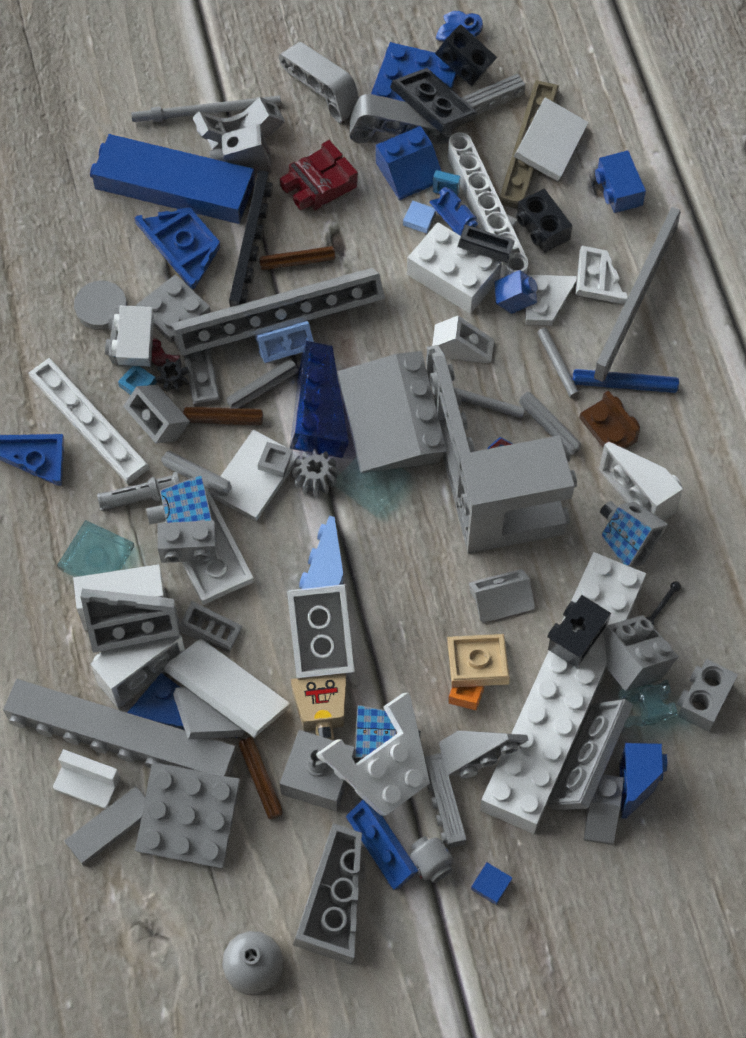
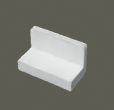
(86, 779)

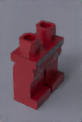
(319, 177)

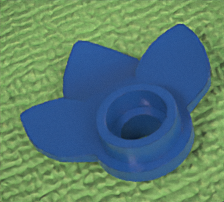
(454, 19)

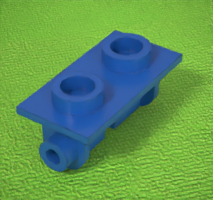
(448, 209)

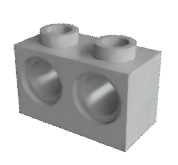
(710, 696)

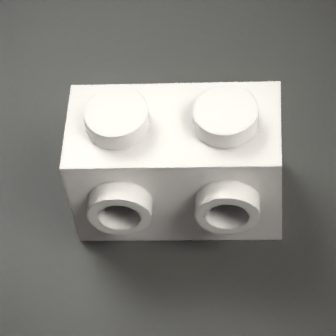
(134, 335)

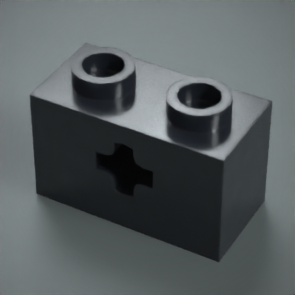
(575, 645)

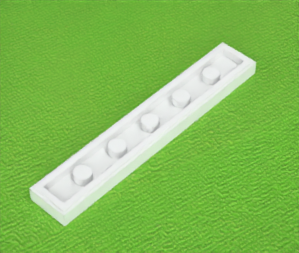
(88, 421)

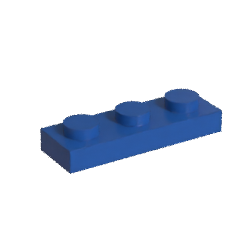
(382, 845)

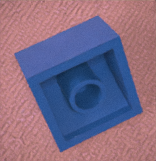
(407, 162)
(642, 769)

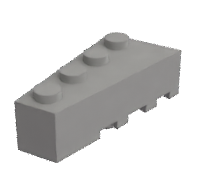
(331, 907)

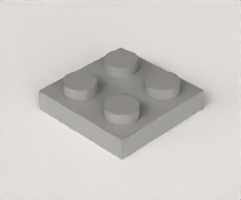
(173, 303)

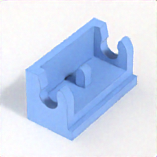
(283, 341)

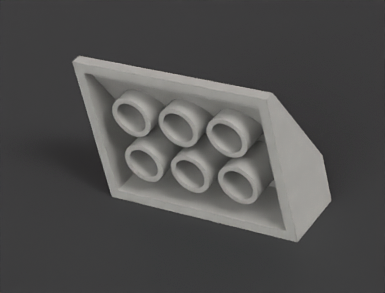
(392, 413)

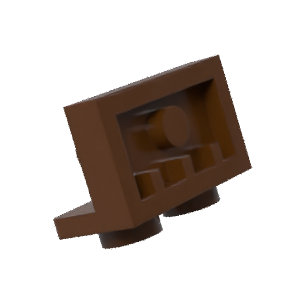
(611, 422)

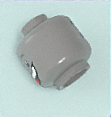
(431, 859)

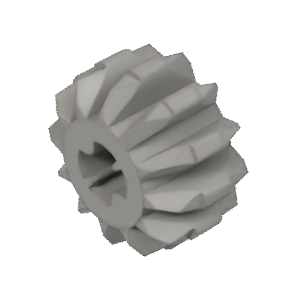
(315, 473)

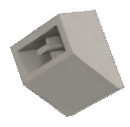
(637, 652)

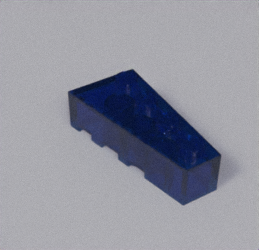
(318, 404)

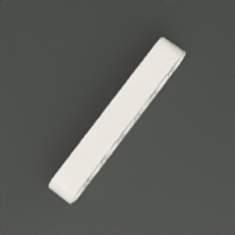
(473, 175)

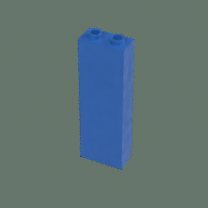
(173, 178)

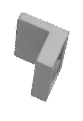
(502, 595)

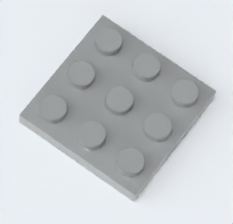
(188, 815)

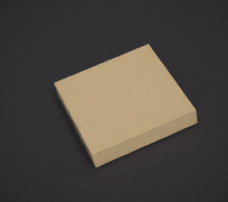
(478, 660)

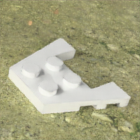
(392, 770)

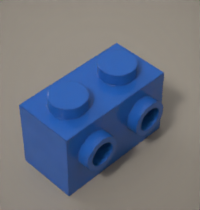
(620, 181)

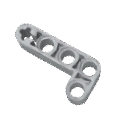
(322, 77)
(391, 117)

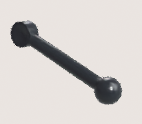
(674, 587)

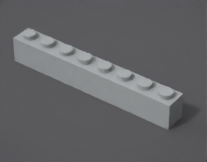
(277, 311)
(114, 730)

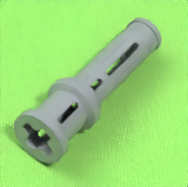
(136, 493)

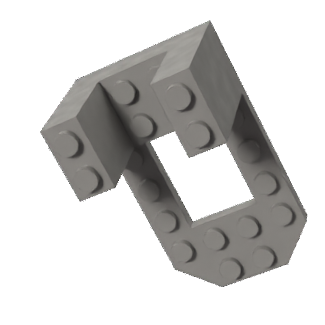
(502, 491)

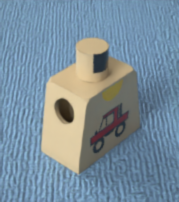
(320, 702)

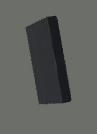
(433, 100)

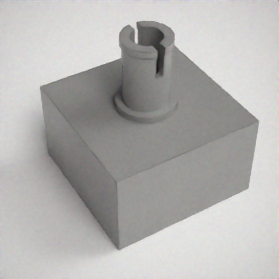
(309, 777)

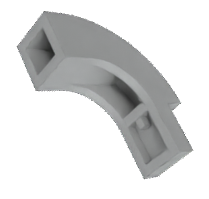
(259, 112)

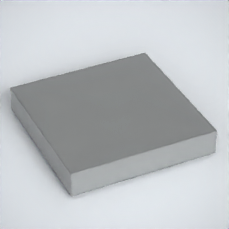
(201, 719)

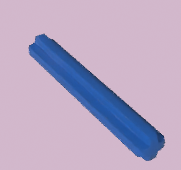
(627, 381)

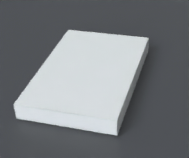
(551, 139)
(251, 487)

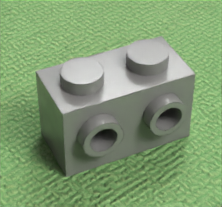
(156, 413)
(187, 541)

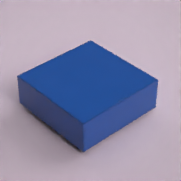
(491, 883)

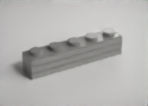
(496, 94)
(445, 802)

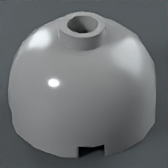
(257, 975)

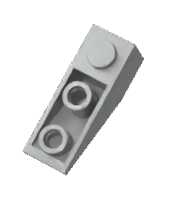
(470, 750)

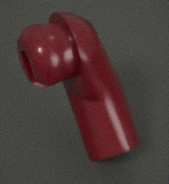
(159, 356)

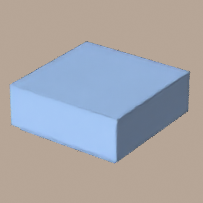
(419, 217)

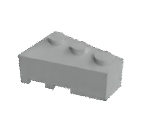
(127, 619)

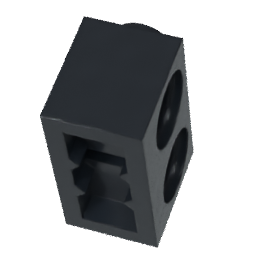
(466, 55)
(548, 218)

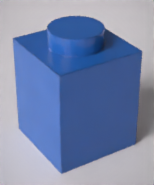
(515, 291)

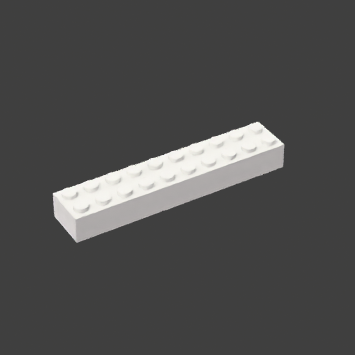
(558, 705)

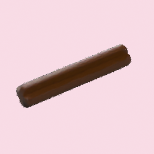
(297, 258)
(224, 415)
(260, 778)

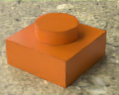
(466, 696)

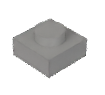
(275, 459)

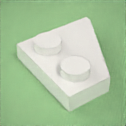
(597, 276)
(551, 297)

